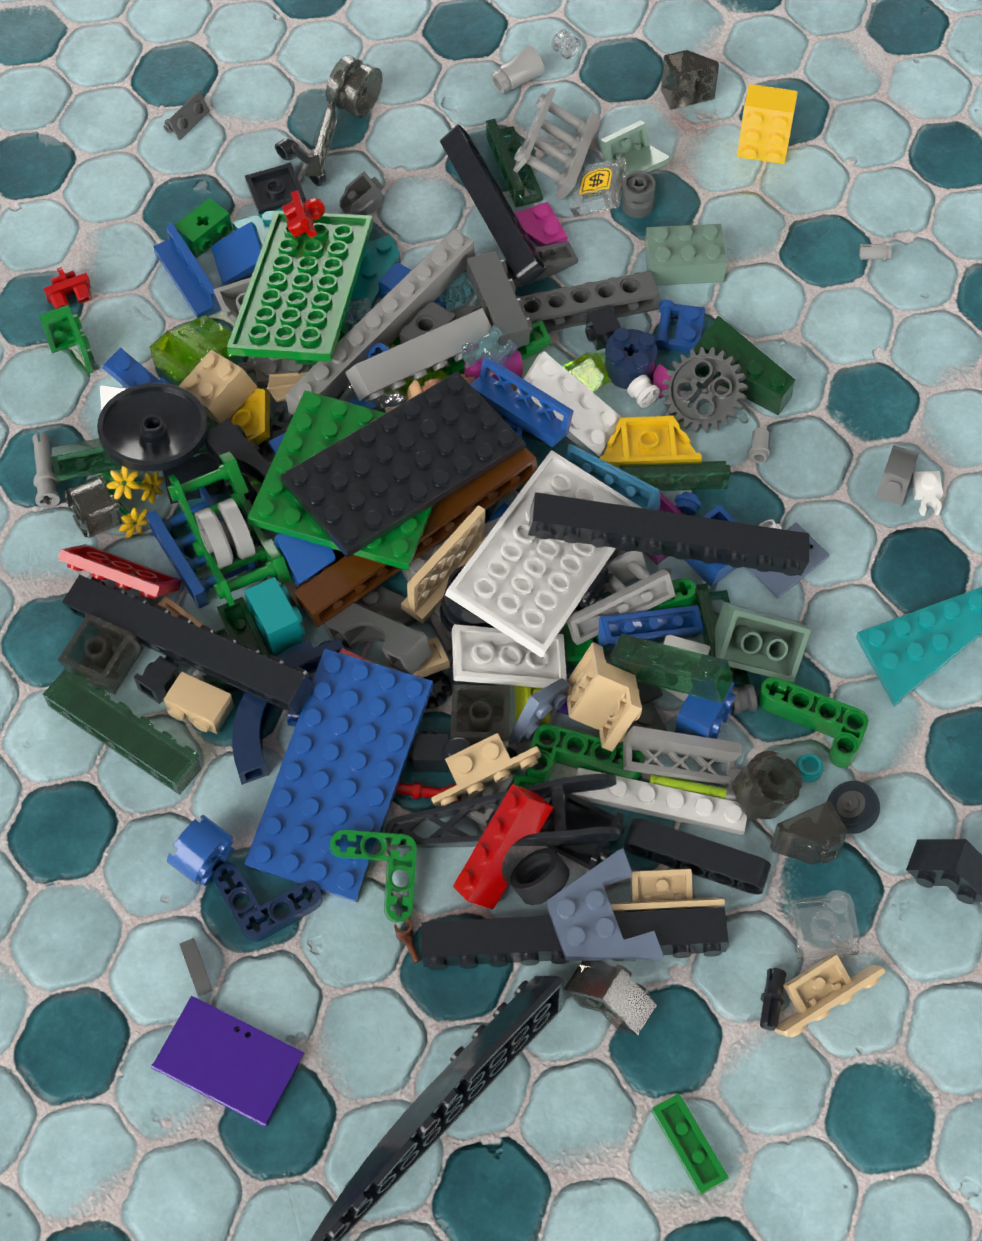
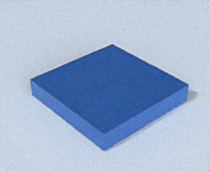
(237, 253)

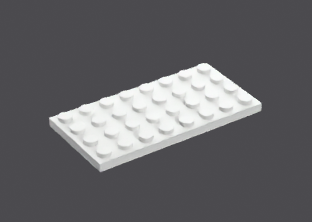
(530, 582)

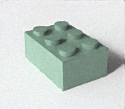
(686, 254)

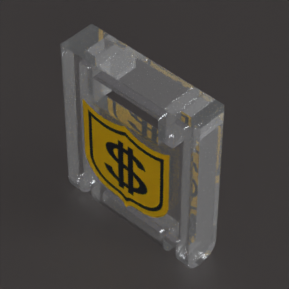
(596, 180)

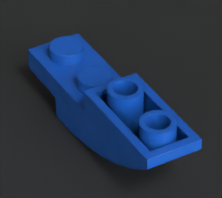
(128, 370)

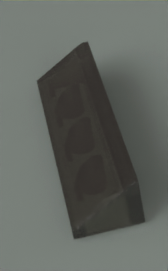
(321, 142)

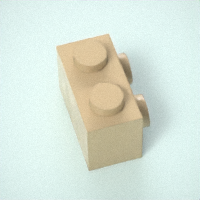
(198, 703)

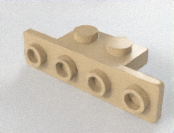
(481, 765)
(664, 890)
(821, 989)

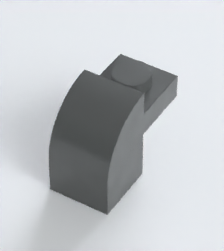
(897, 475)

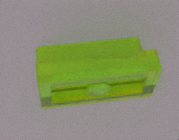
(589, 370)

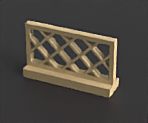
(429, 583)

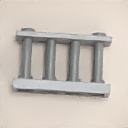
(579, 144)
(637, 597)

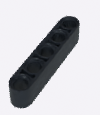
(703, 856)

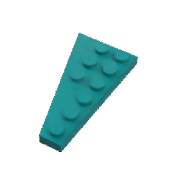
(921, 642)

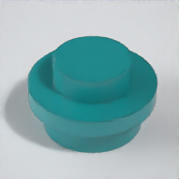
(810, 767)

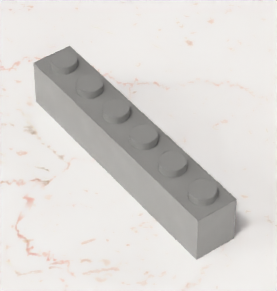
(416, 356)

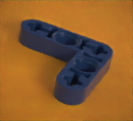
(255, 912)

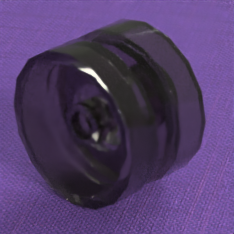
(354, 86)

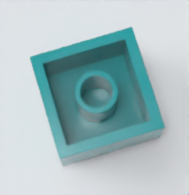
(274, 616)

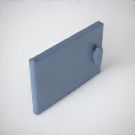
(778, 582)

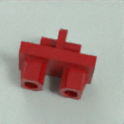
(302, 214)
(66, 285)

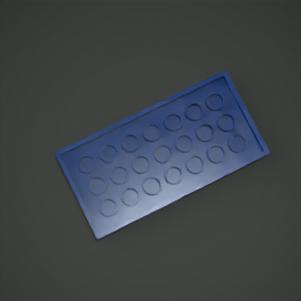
(339, 772)

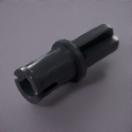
(772, 998)

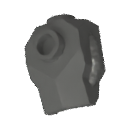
(362, 196)

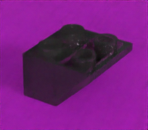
(688, 79)

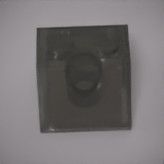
(811, 835)

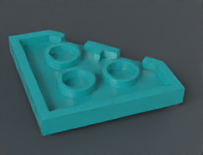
(377, 260)

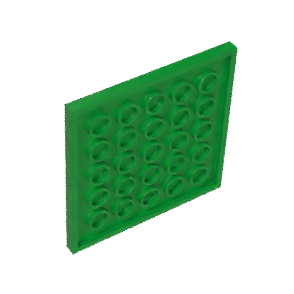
(314, 427)

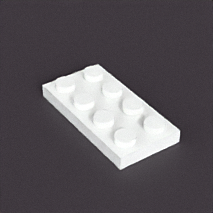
(592, 418)
(496, 658)

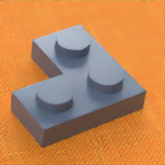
(537, 708)

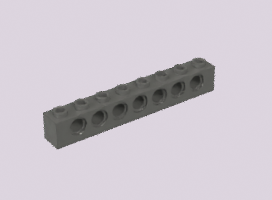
(569, 305)

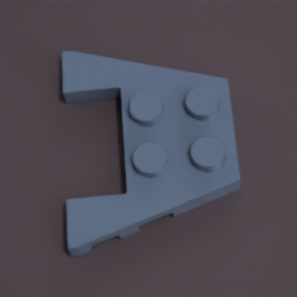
(587, 921)

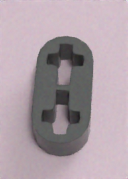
(196, 967)

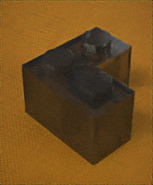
(612, 993)

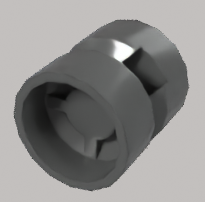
(638, 194)

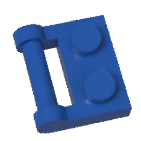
(688, 326)

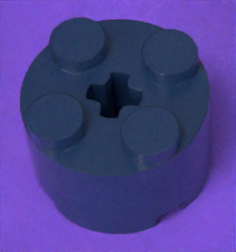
(630, 355)

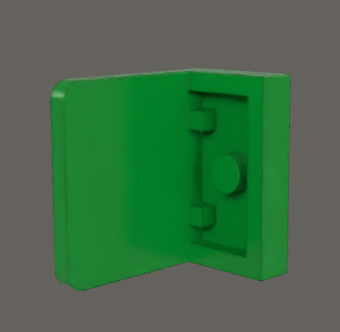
(63, 332)

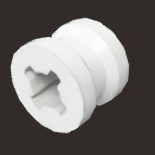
(643, 391)

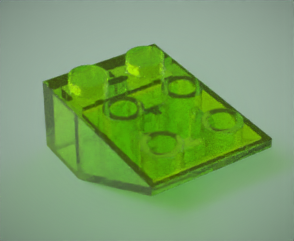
(186, 345)

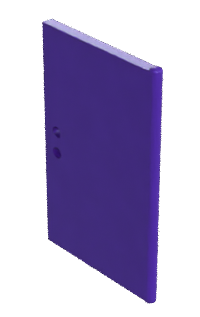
(233, 1068)

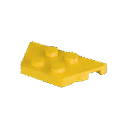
(254, 416)
(648, 442)

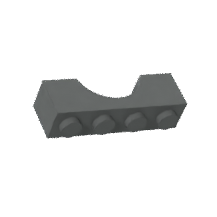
(402, 646)

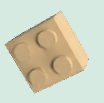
(219, 386)

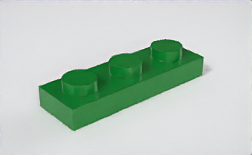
(689, 1144)

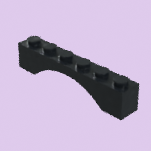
(233, 439)

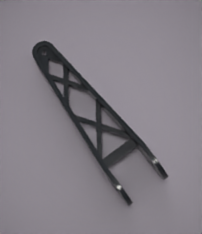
(555, 788)

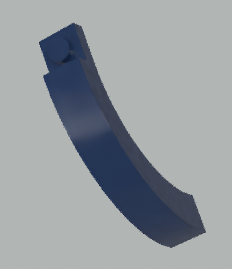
(254, 712)

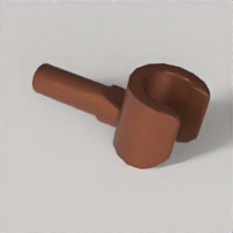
(406, 937)

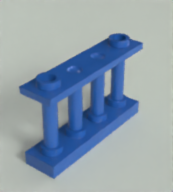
(175, 547)

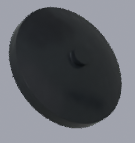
(152, 427)

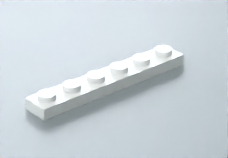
(669, 803)

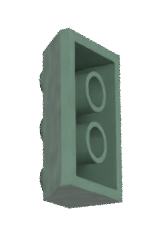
(760, 641)

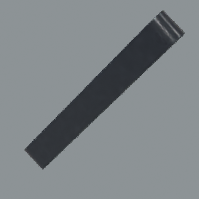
(492, 205)

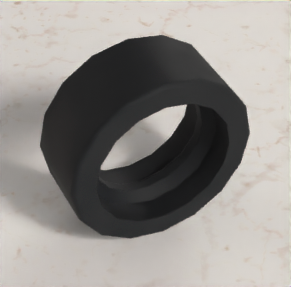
(531, 867)

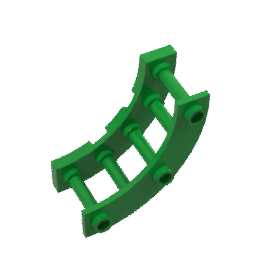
(264, 550)

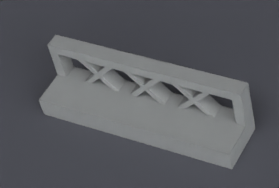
(676, 746)

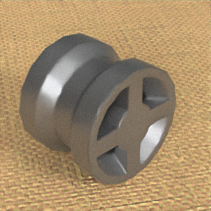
(744, 699)

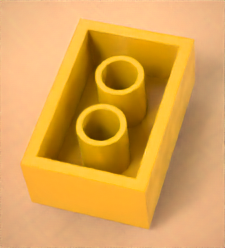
(766, 123)

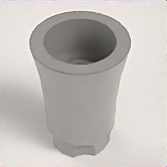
(518, 70)

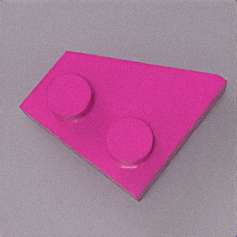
(542, 225)

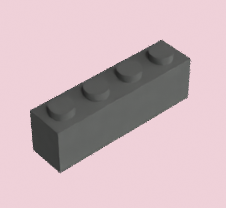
(498, 298)

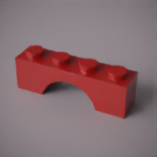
(517, 816)

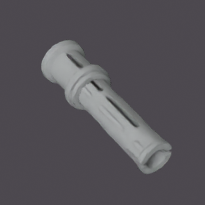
(45, 479)

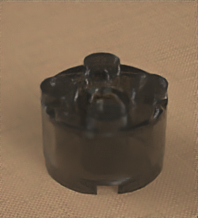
(93, 507)
(767, 785)

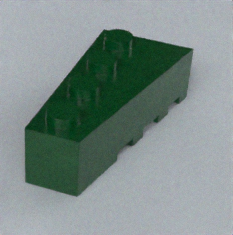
(766, 381)

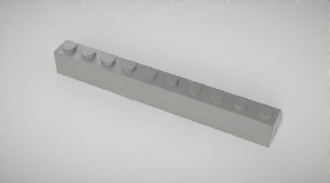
(388, 317)

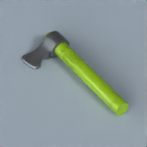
(724, 793)

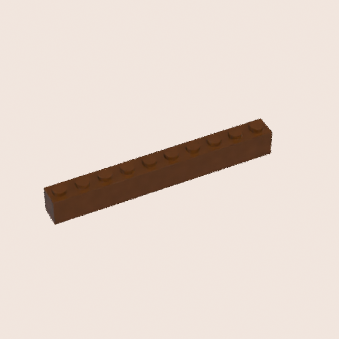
(356, 576)

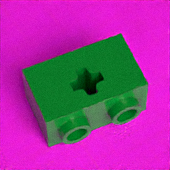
(204, 226)

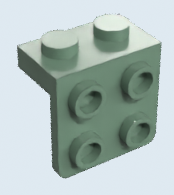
(634, 146)

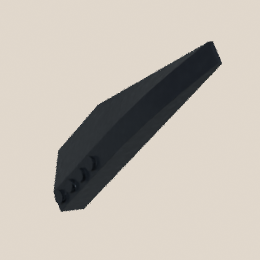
(445, 1100)

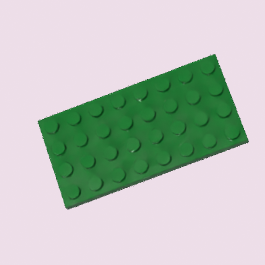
(301, 289)

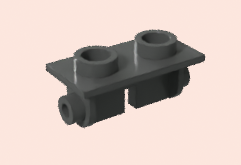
(187, 116)

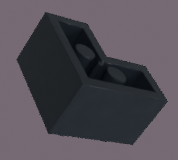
(948, 864)

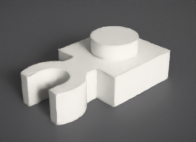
(928, 488)

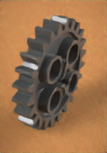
(687, 375)

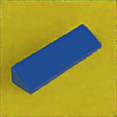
(651, 625)

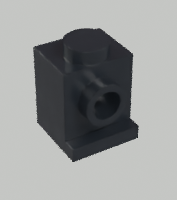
(158, 678)

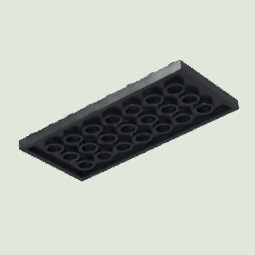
(401, 463)

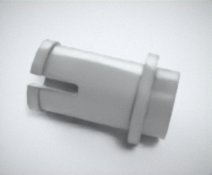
(875, 251)
(759, 451)

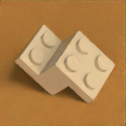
(603, 697)

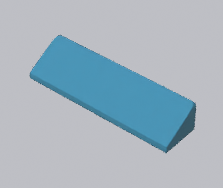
(620, 481)

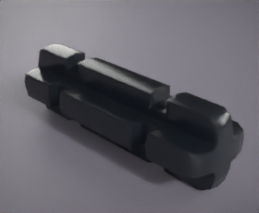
(596, 588)

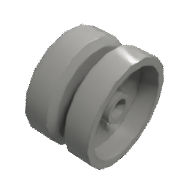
(228, 532)

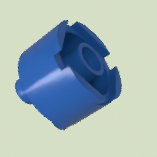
(200, 850)

